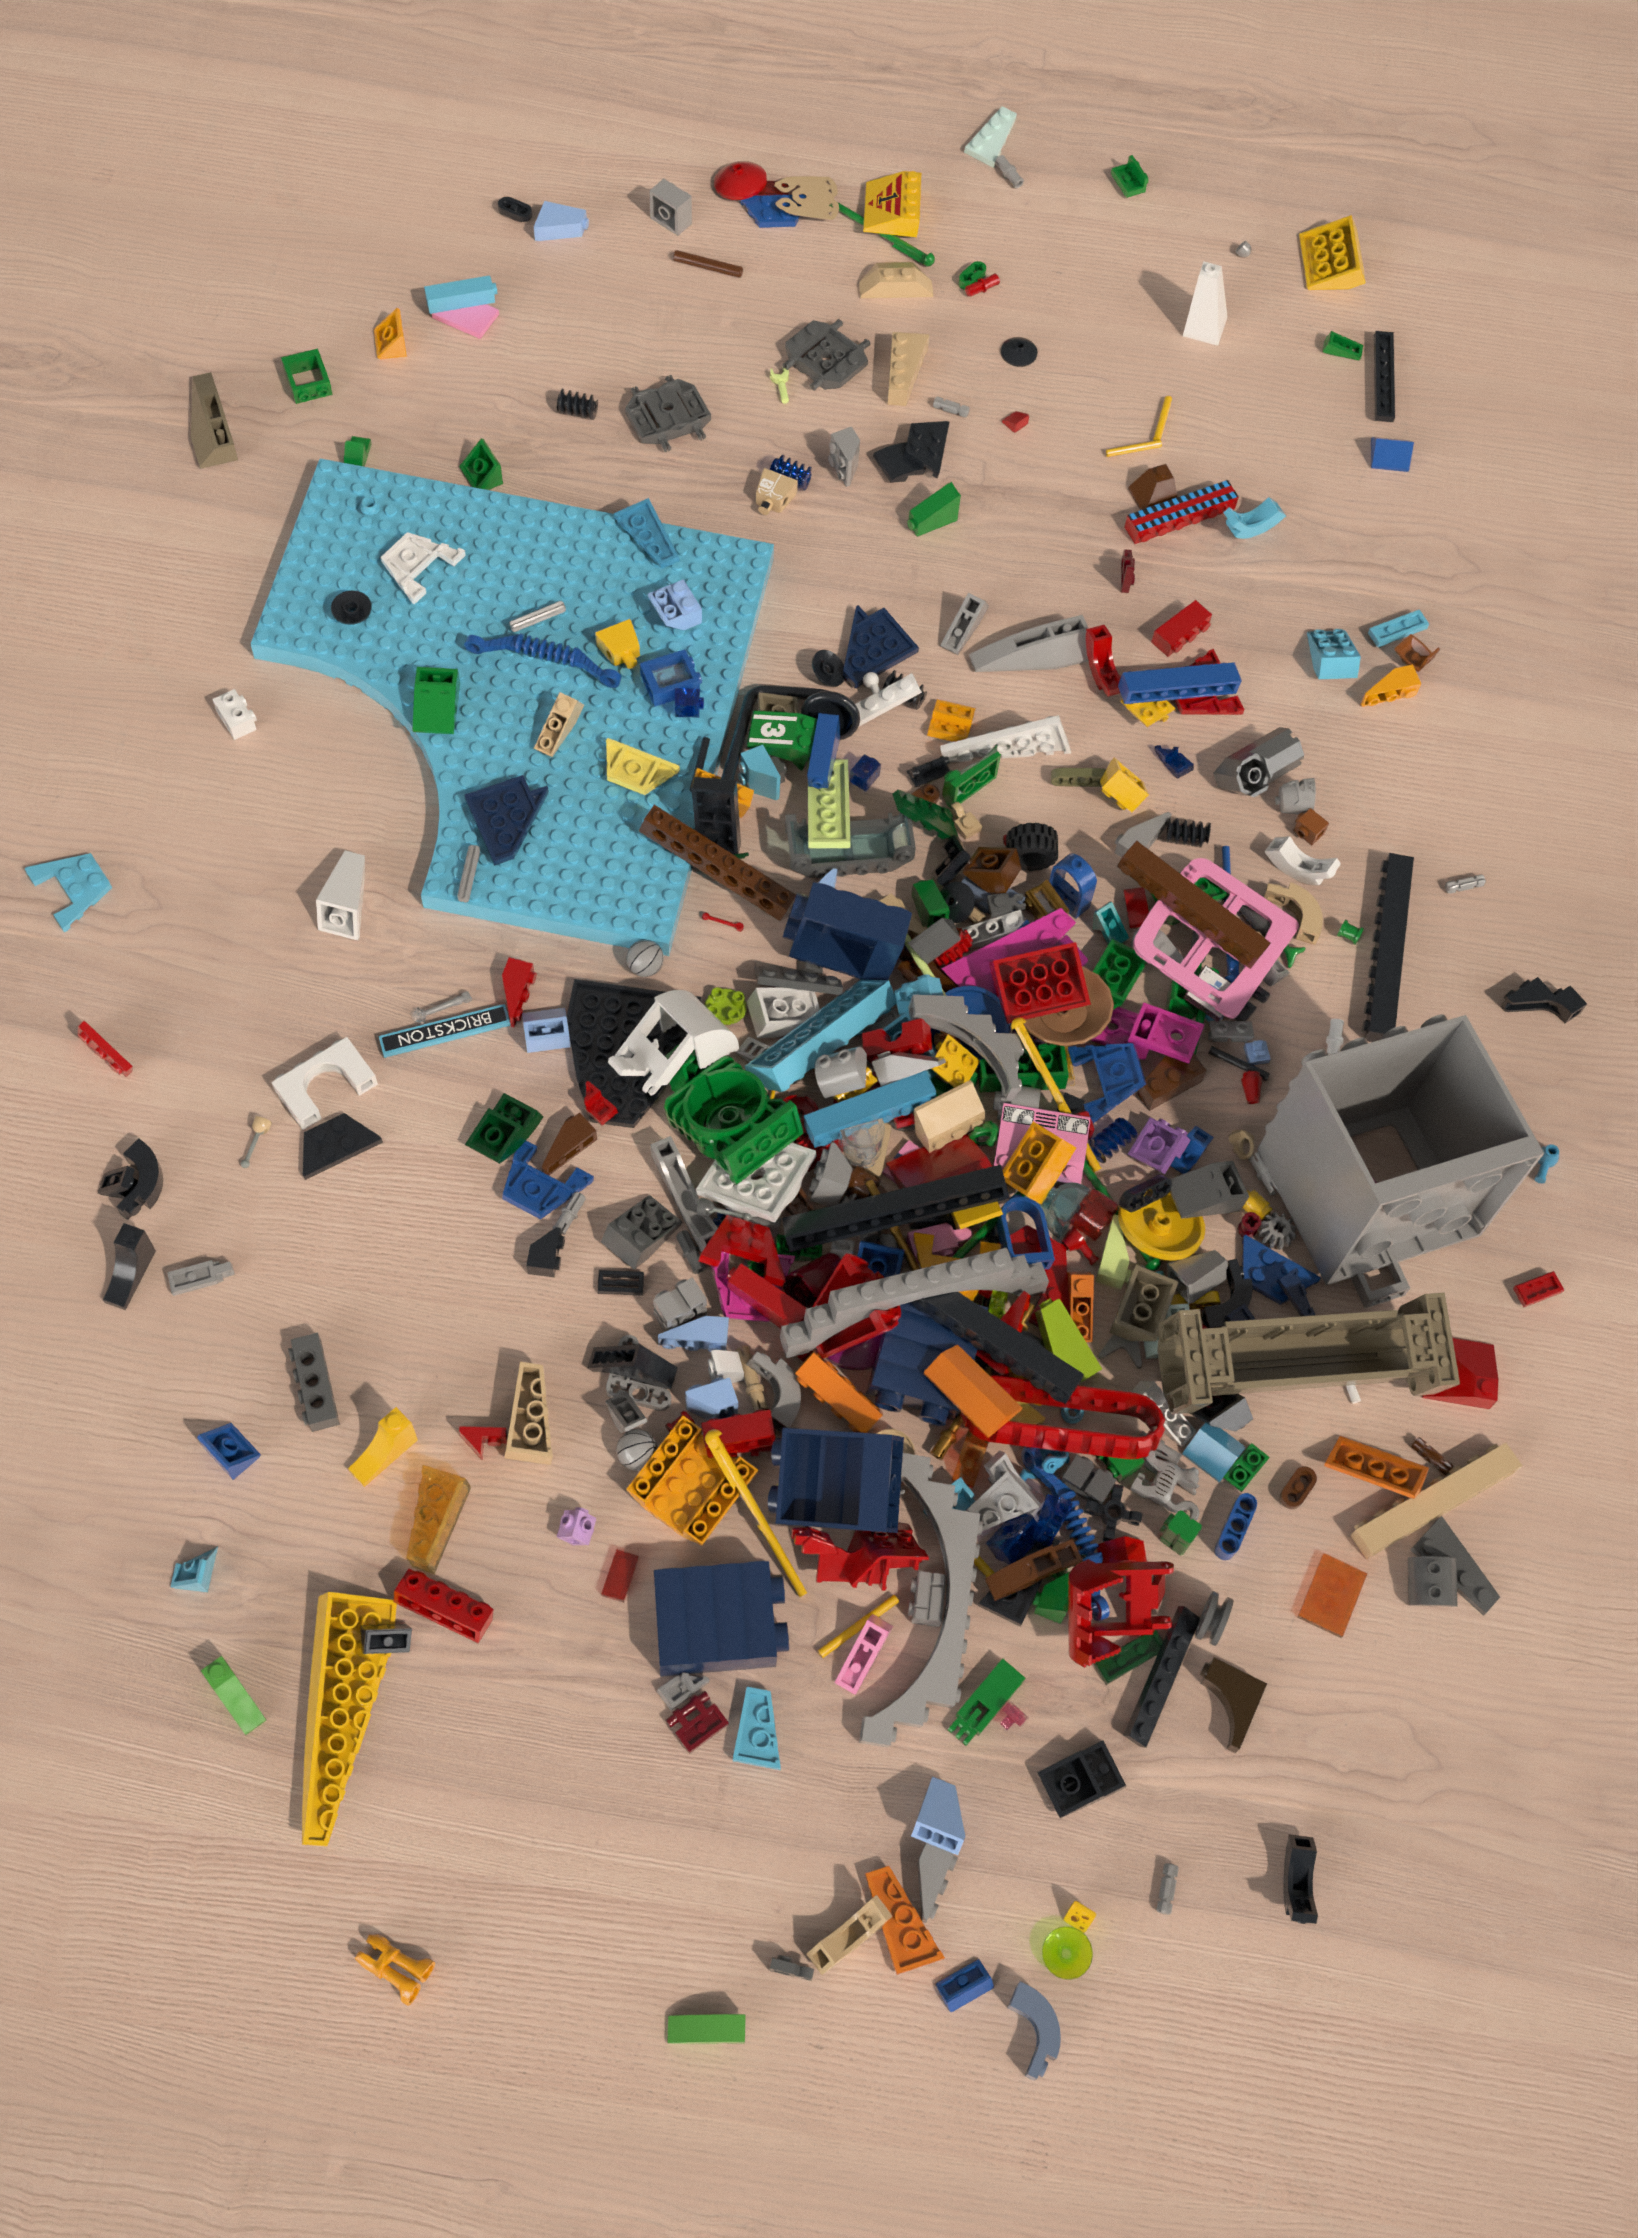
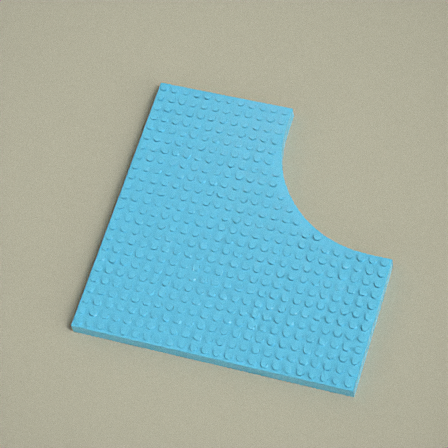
(583, 858)

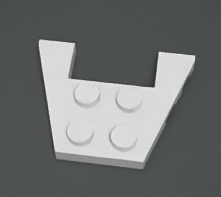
(411, 556)

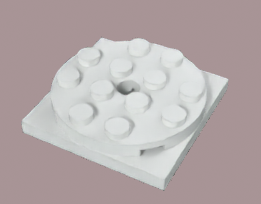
(763, 1196)

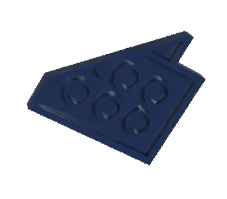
(875, 645)

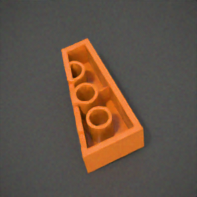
(838, 1392)

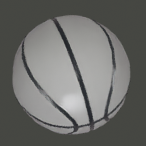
(645, 958)
(636, 1449)

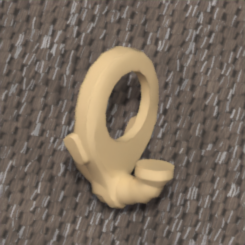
(1236, 1138)

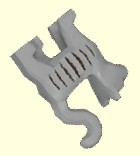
(1162, 1486)

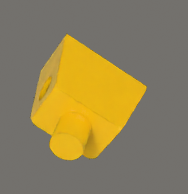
(619, 644)

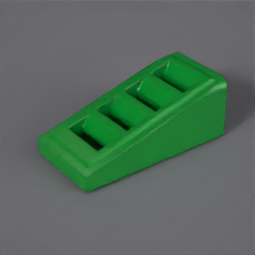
(1341, 346)

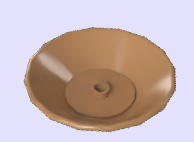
(1077, 1024)

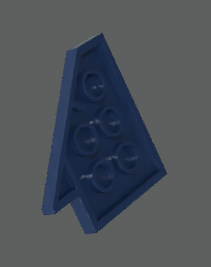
(505, 815)

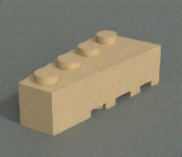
(905, 362)
(529, 1424)

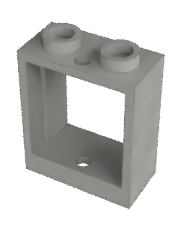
(1371, 1298)

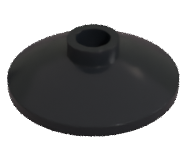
(1019, 351)
(351, 601)
(828, 668)
(963, 900)

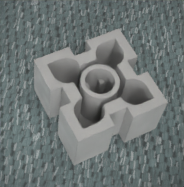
(680, 1305)

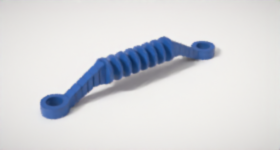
(515, 643)
(1033, 1461)

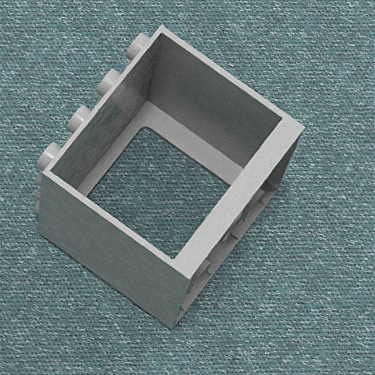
(1452, 1119)

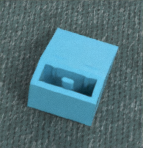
(1333, 654)

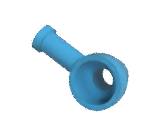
(1547, 1161)

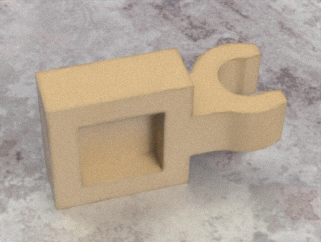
(965, 824)

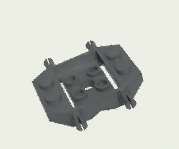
(845, 355)
(687, 414)

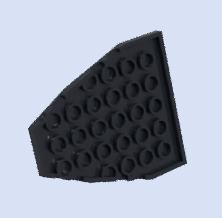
(598, 1025)

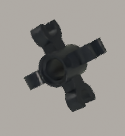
(1130, 1517)

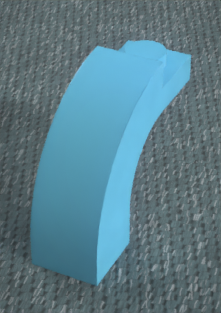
(1256, 521)

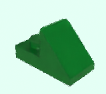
(357, 451)

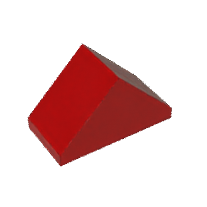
(1123, 1550)

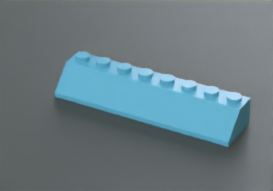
(822, 1033)

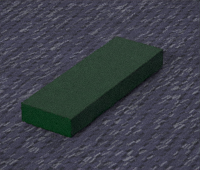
(1131, 1656)

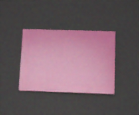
(470, 320)

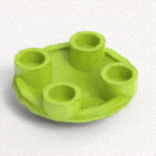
(727, 1005)

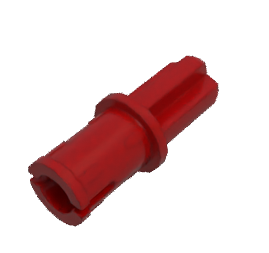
(982, 285)

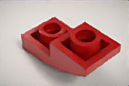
(1136, 906)

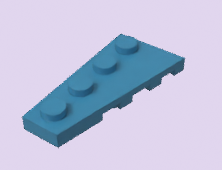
(647, 530)

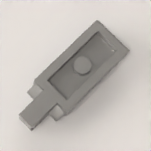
(198, 1276)

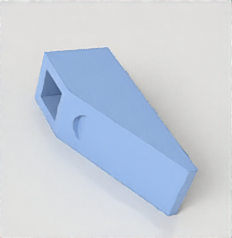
(702, 1333)

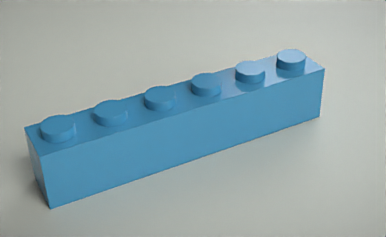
(884, 1102)

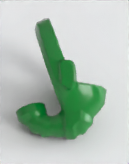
(988, 1129)

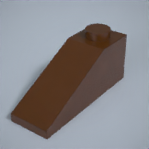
(572, 1139)

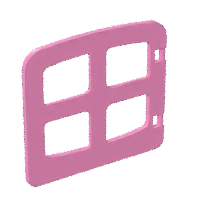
(1239, 992)

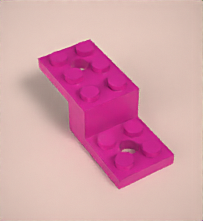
(1153, 1031)

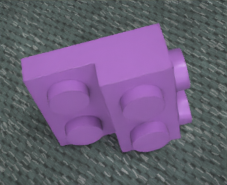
(1159, 1144)

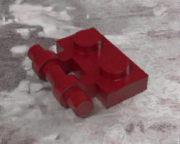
(702, 1727)

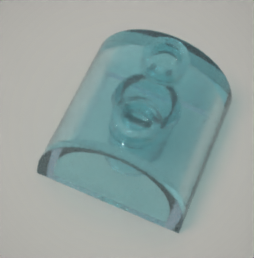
(1062, 1206)

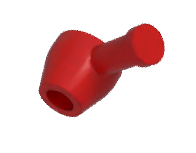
(1074, 1240)

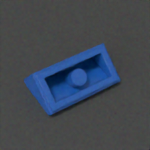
(965, 1985)

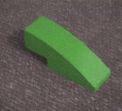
(707, 2029)

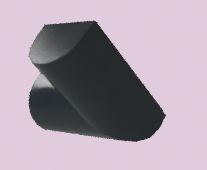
(955, 859)

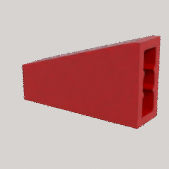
(765, 1297)

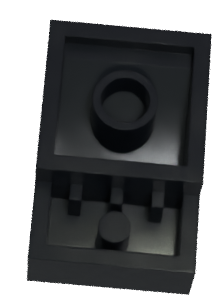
(1082, 1779)

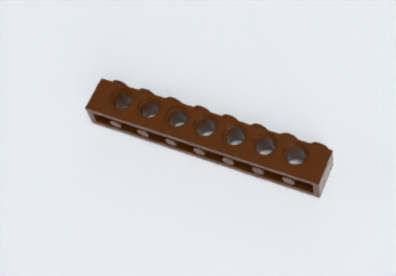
(717, 862)

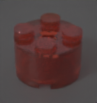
(1094, 1214)

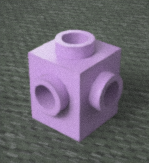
(576, 1527)

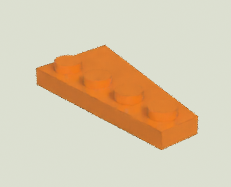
(904, 1932)

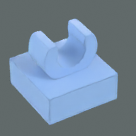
(1257, 1052)

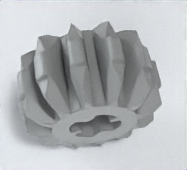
(1281, 1225)

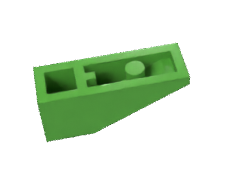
(233, 1695)

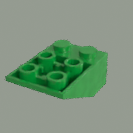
(435, 700)

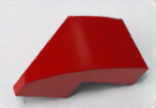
(597, 1106)

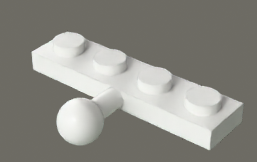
(887, 698)

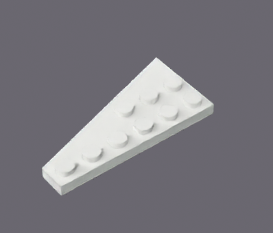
(1013, 742)

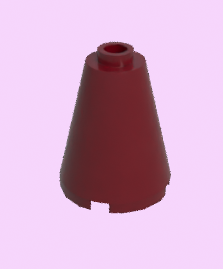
(810, 1279)

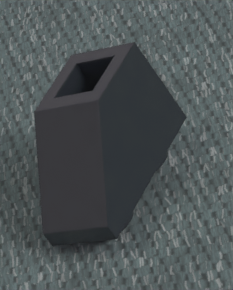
(544, 1253)

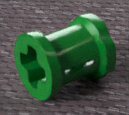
(1350, 932)

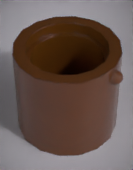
(857, 1183)

